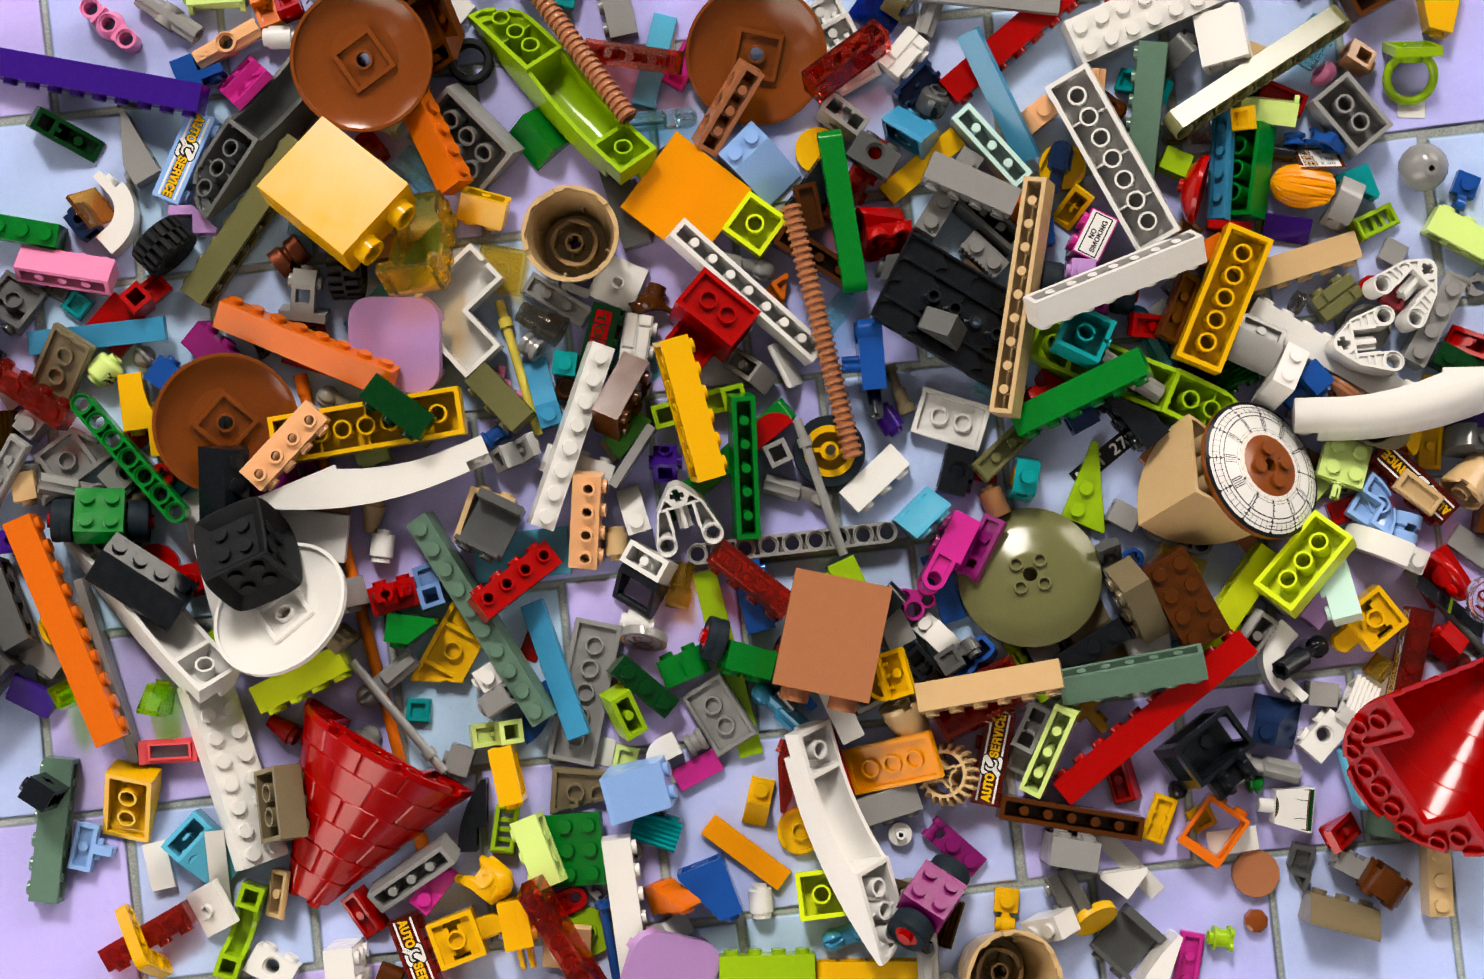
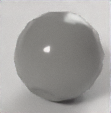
(1423, 167)

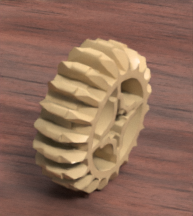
(958, 790)

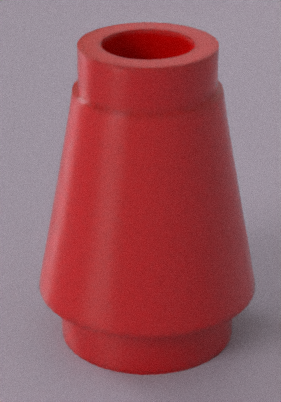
(284, 729)

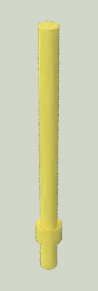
(506, 324)

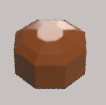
(1255, 920)

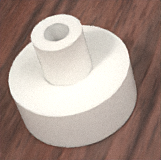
(895, 829)

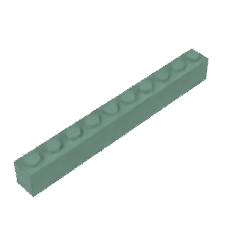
(493, 635)

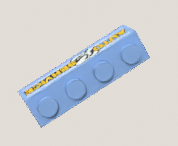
(178, 171)

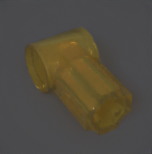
(679, 592)

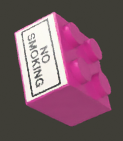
(1092, 235)

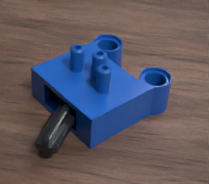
(868, 363)

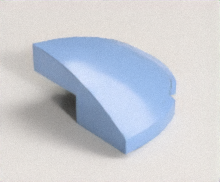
(1372, 506)

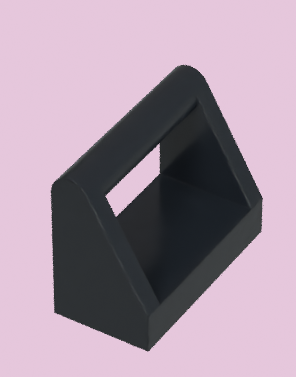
(657, 594)

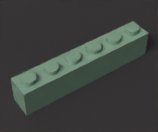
(1147, 99)
(1134, 674)
(53, 835)

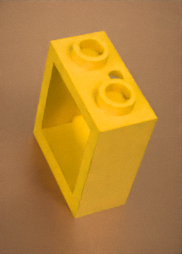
(507, 776)

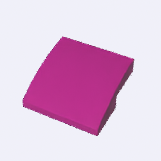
(244, 82)

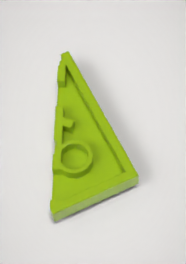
(1085, 498)

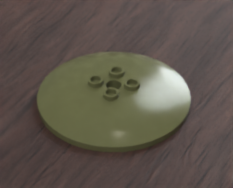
(1052, 604)

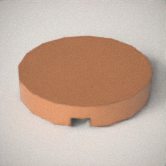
(1255, 873)

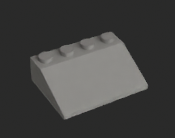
(482, 140)

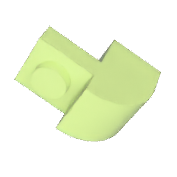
(496, 733)

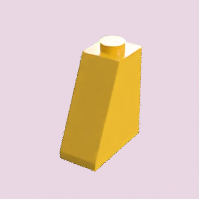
(1437, 17)

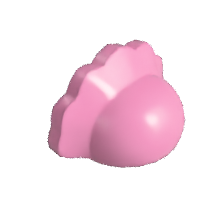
(1324, 74)

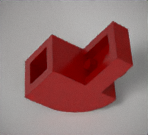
(143, 297)

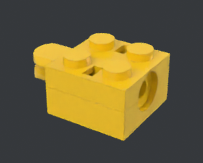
(1378, 614)
(517, 930)
(462, 934)

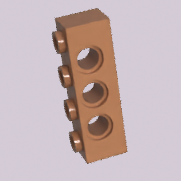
(727, 107)

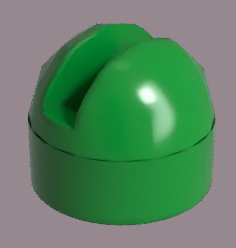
(1254, 785)

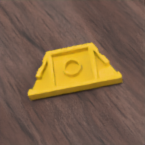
(449, 651)

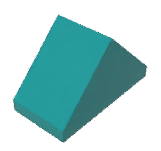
(1363, 175)

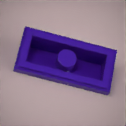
(1286, 228)
(30, 696)

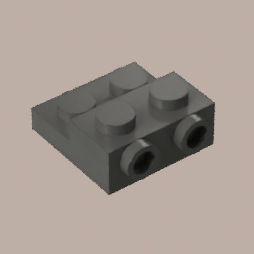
(18, 303)

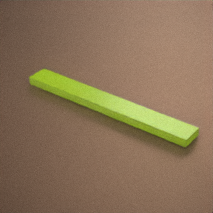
(713, 605)

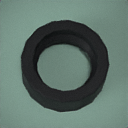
(487, 69)

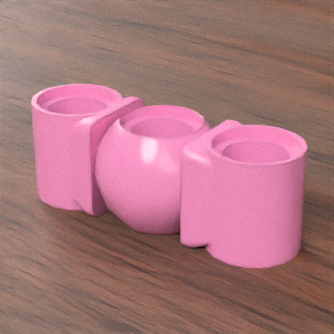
(120, 30)

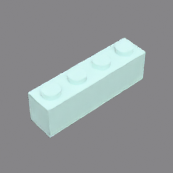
(990, 145)
(1341, 597)

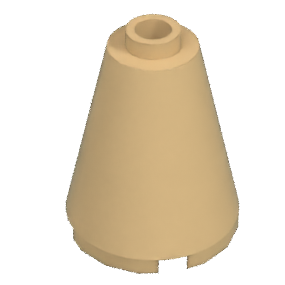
(1466, 481)
(904, 716)

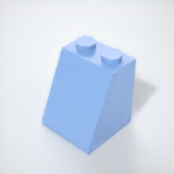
(638, 789)

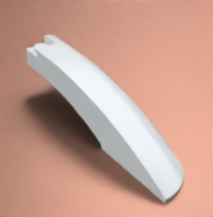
(1413, 408)
(356, 487)
(183, 652)

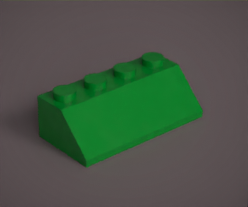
(1252, 172)

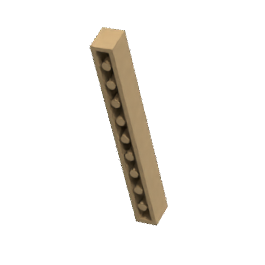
(1023, 279)

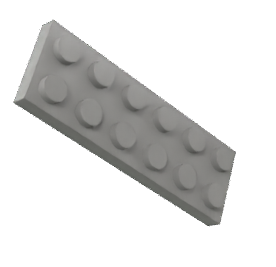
(590, 654)

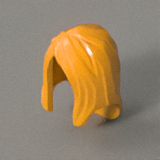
(1302, 186)

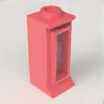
(167, 750)

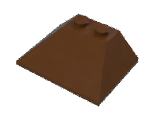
(443, 30)

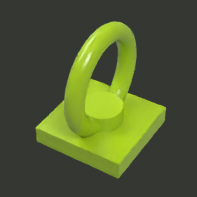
(1411, 53)

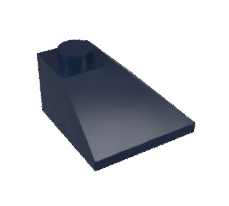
(1273, 721)

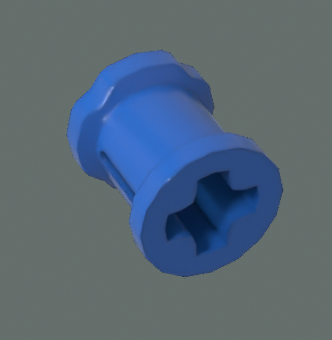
(495, 436)

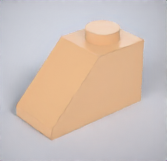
(1039, 114)

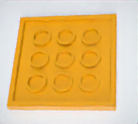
(688, 186)

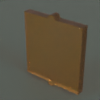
(91, 207)

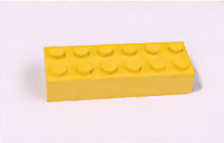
(1222, 298)
(689, 408)

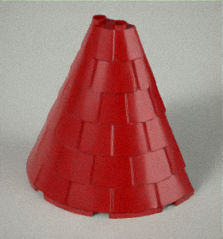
(1423, 759)
(358, 806)

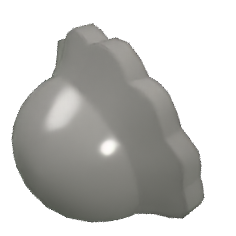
(144, 356)
(370, 733)

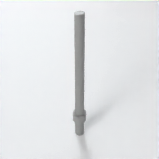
(805, 443)
(428, 752)

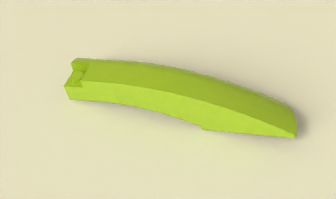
(563, 93)

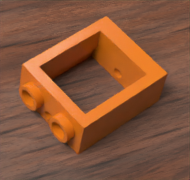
(1199, 849)

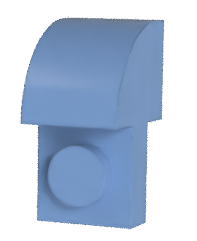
(429, 588)

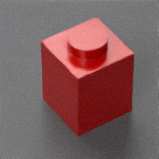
(1447, 641)

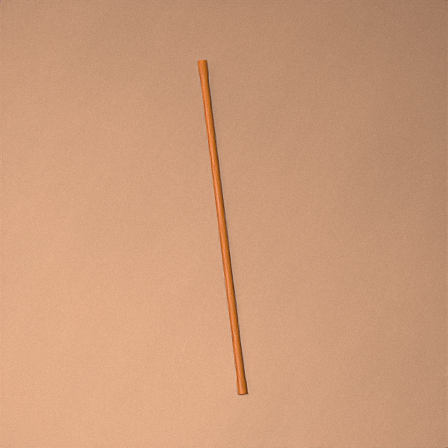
(304, 393)

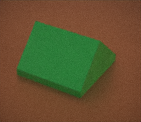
(538, 138)

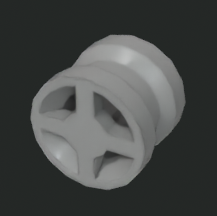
(532, 346)
(695, 741)

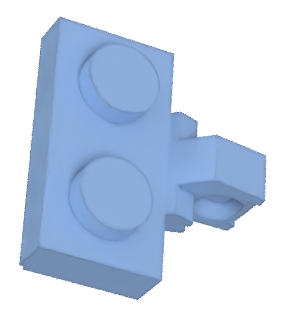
(88, 846)

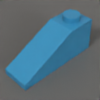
(543, 393)

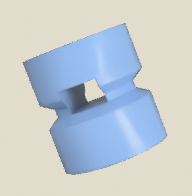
(1407, 525)

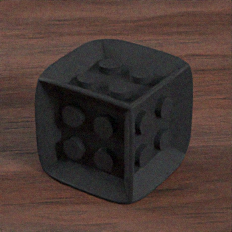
(247, 554)

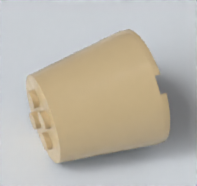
(561, 218)
(1012, 951)

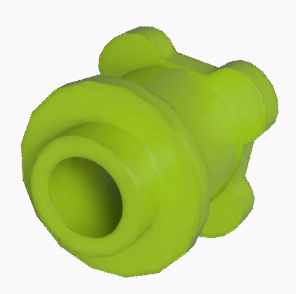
(1221, 937)

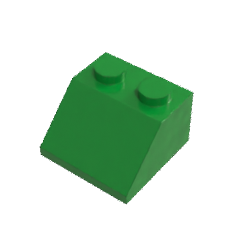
(407, 628)

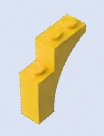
(136, 407)

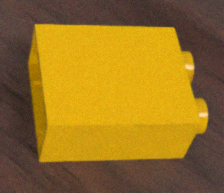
(339, 195)

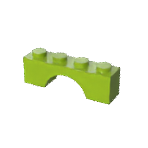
(717, 402)
(238, 944)

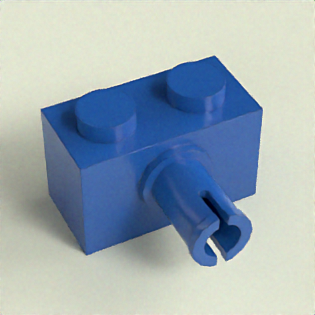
(1313, 382)

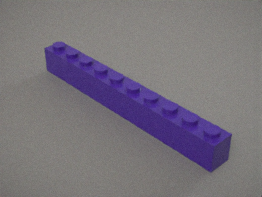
(103, 83)

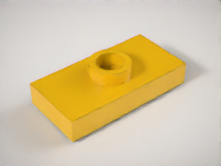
(1159, 818)

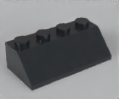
(220, 477)
(142, 581)

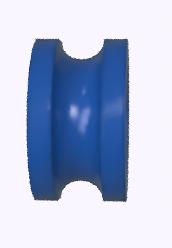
(1294, 139)
(1139, 555)

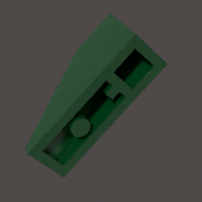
(65, 134)

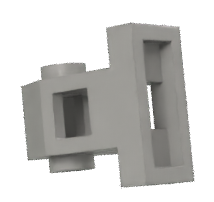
(306, 279)

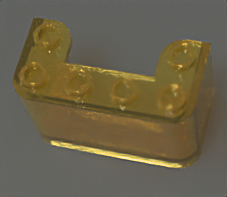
(422, 250)

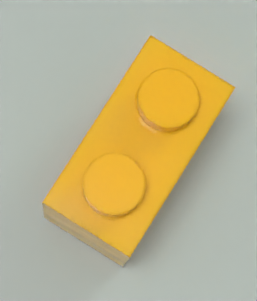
(483, 208)

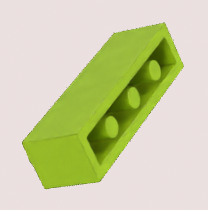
(767, 965)

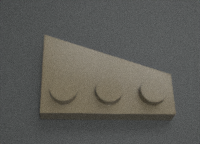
(575, 787)

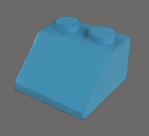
(910, 131)

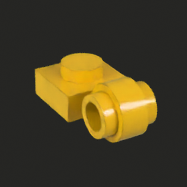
(1005, 902)

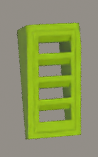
(1361, 229)
(494, 849)

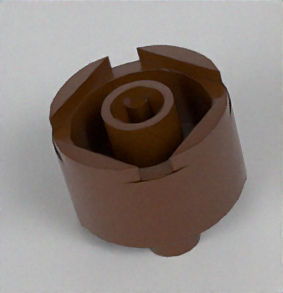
(1384, 883)

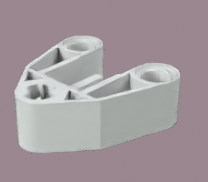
(1418, 276)
(1344, 345)
(703, 512)

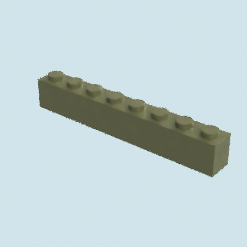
(235, 239)

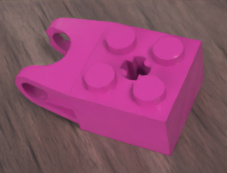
(947, 550)

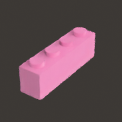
(66, 270)

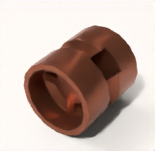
(289, 256)

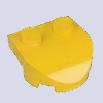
(893, 676)

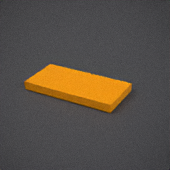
(893, 763)

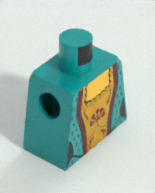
(1023, 478)

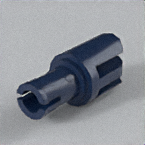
(1059, 163)

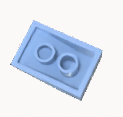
(758, 163)

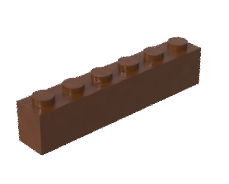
(1070, 817)

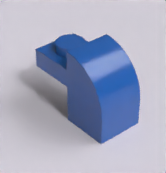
(187, 69)

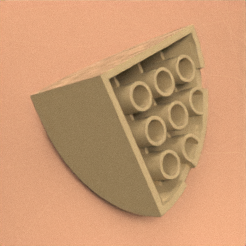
(1175, 494)

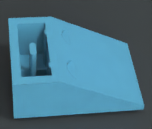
(921, 513)
(189, 847)

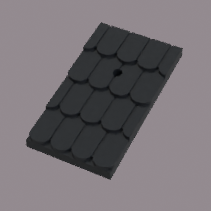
(935, 278)

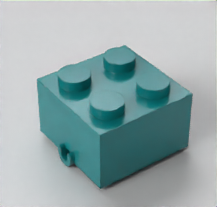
(1083, 338)

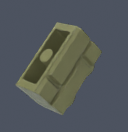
(1335, 298)

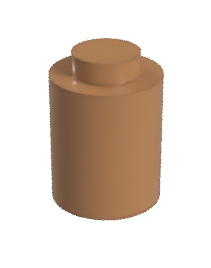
(994, 501)

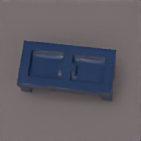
(910, 89)

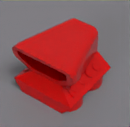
(881, 231)

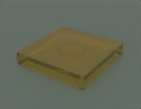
(510, 263)

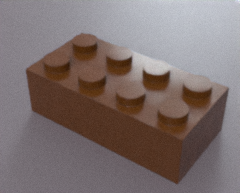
(1185, 598)

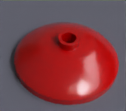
(1193, 188)

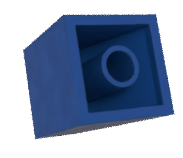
(714, 886)

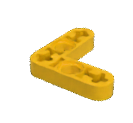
(144, 958)

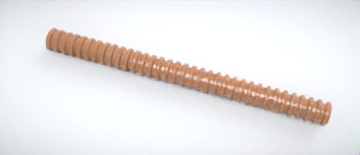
(586, 60)
(821, 330)

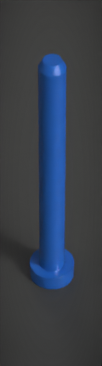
(603, 906)

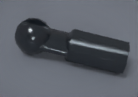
(1300, 658)

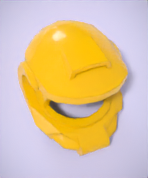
(491, 882)

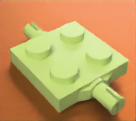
(1343, 465)

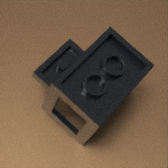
(1207, 755)

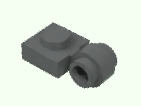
(951, 659)

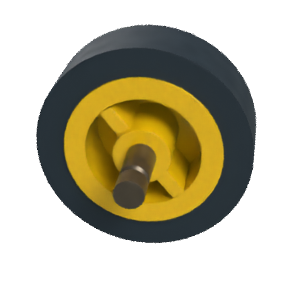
(827, 453)

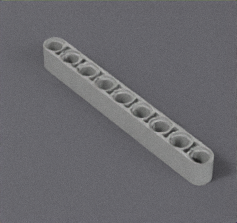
(803, 539)

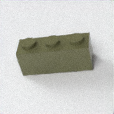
(499, 398)

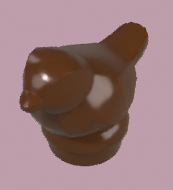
(650, 300)

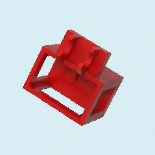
(712, 317)

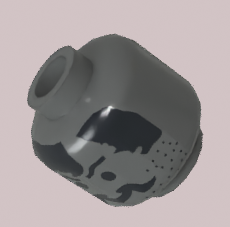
(932, 102)

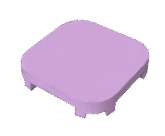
(403, 331)
(669, 956)

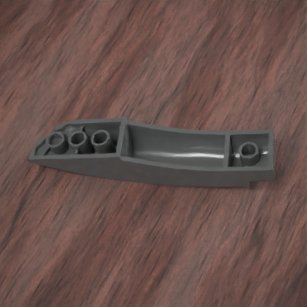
(248, 141)

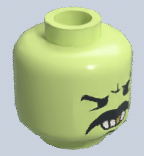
(104, 369)

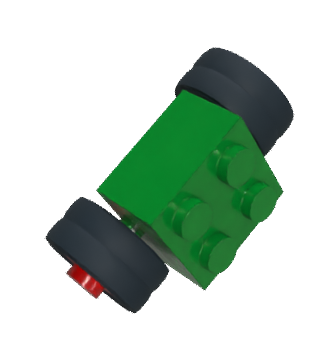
(98, 515)
(733, 656)

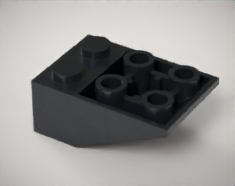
(1136, 423)

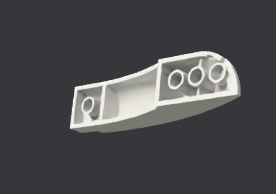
(841, 836)

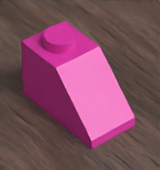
(429, 894)

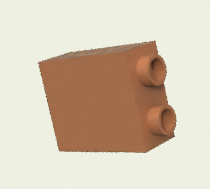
(831, 639)

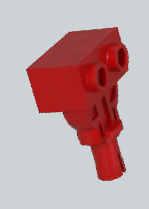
(393, 595)

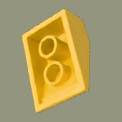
(131, 800)

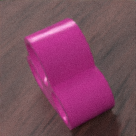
(916, 597)

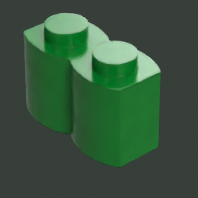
(682, 666)

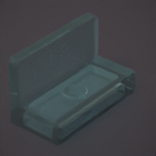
(840, 309)

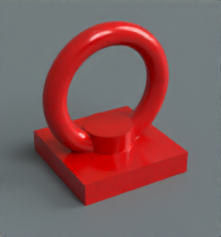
(1446, 574)

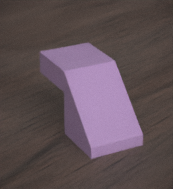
(200, 226)

